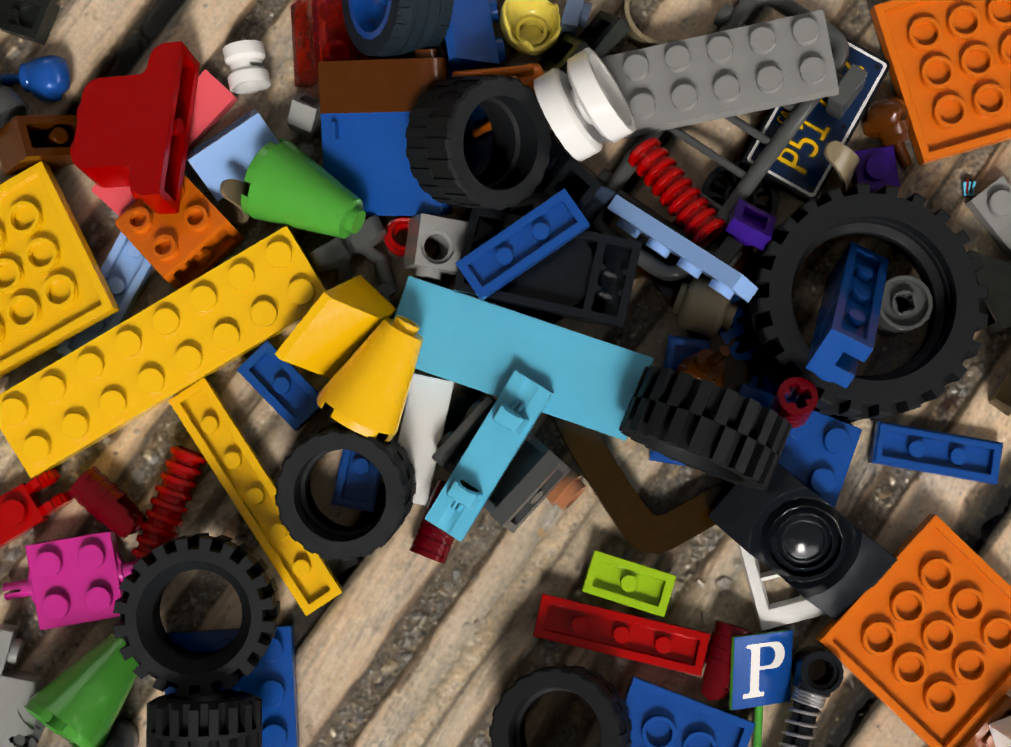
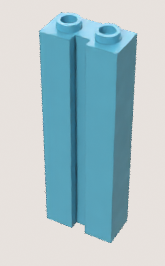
(486, 343)

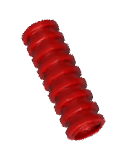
(676, 191)
(170, 500)

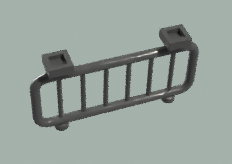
(731, 250)

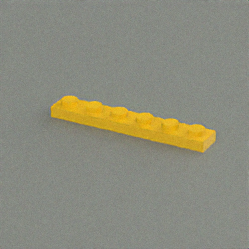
(253, 494)

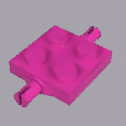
(73, 579)

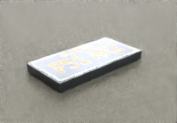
(802, 164)

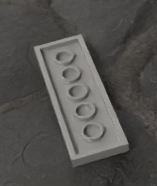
(726, 73)

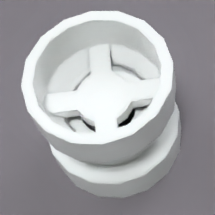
(246, 66)

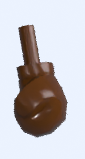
(891, 123)
(706, 365)

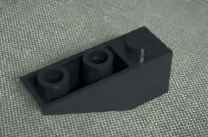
(581, 183)

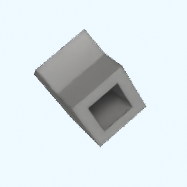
(305, 114)

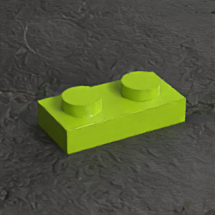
(628, 583)

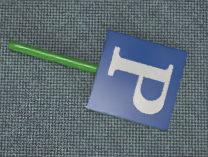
(760, 673)

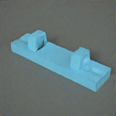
(489, 455)

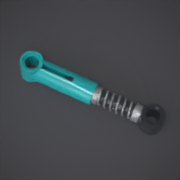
(809, 695)

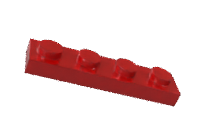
(621, 634)

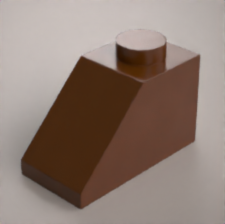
(36, 139)

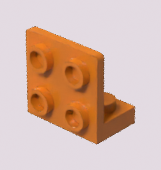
(180, 243)

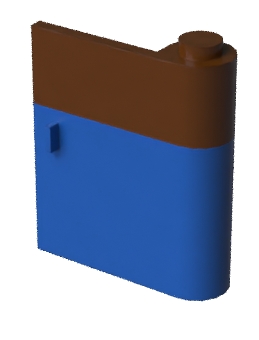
(365, 125)

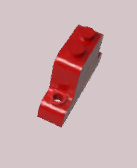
(140, 128)

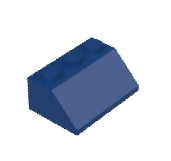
(471, 37)

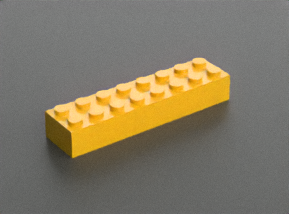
(159, 352)

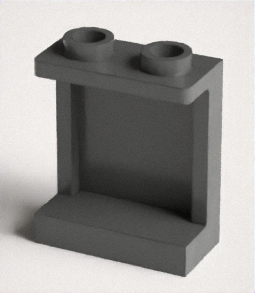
(527, 479)

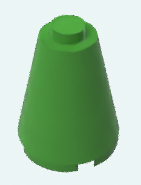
(299, 193)
(87, 695)

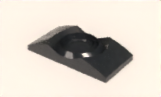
(580, 281)
(803, 540)

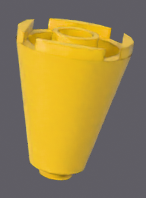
(375, 380)

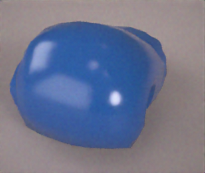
(43, 76)

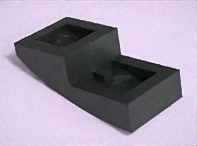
(28, 18)
(599, 35)

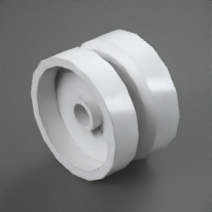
(584, 105)

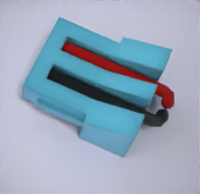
(968, 187)

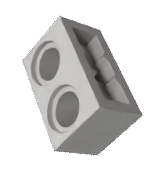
(448, 235)

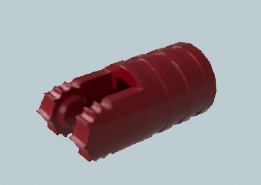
(803, 400)
(107, 503)
(429, 539)
(718, 659)

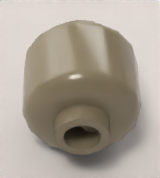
(702, 308)

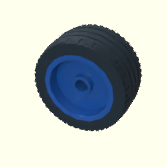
(396, 26)

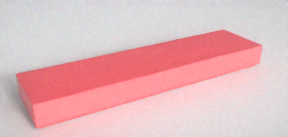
(210, 105)

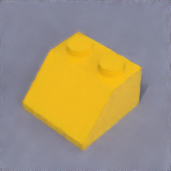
(335, 327)

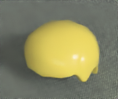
(530, 25)

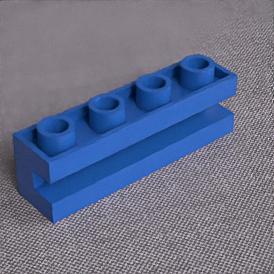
(848, 315)

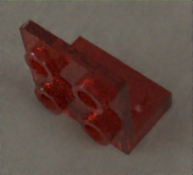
(319, 36)

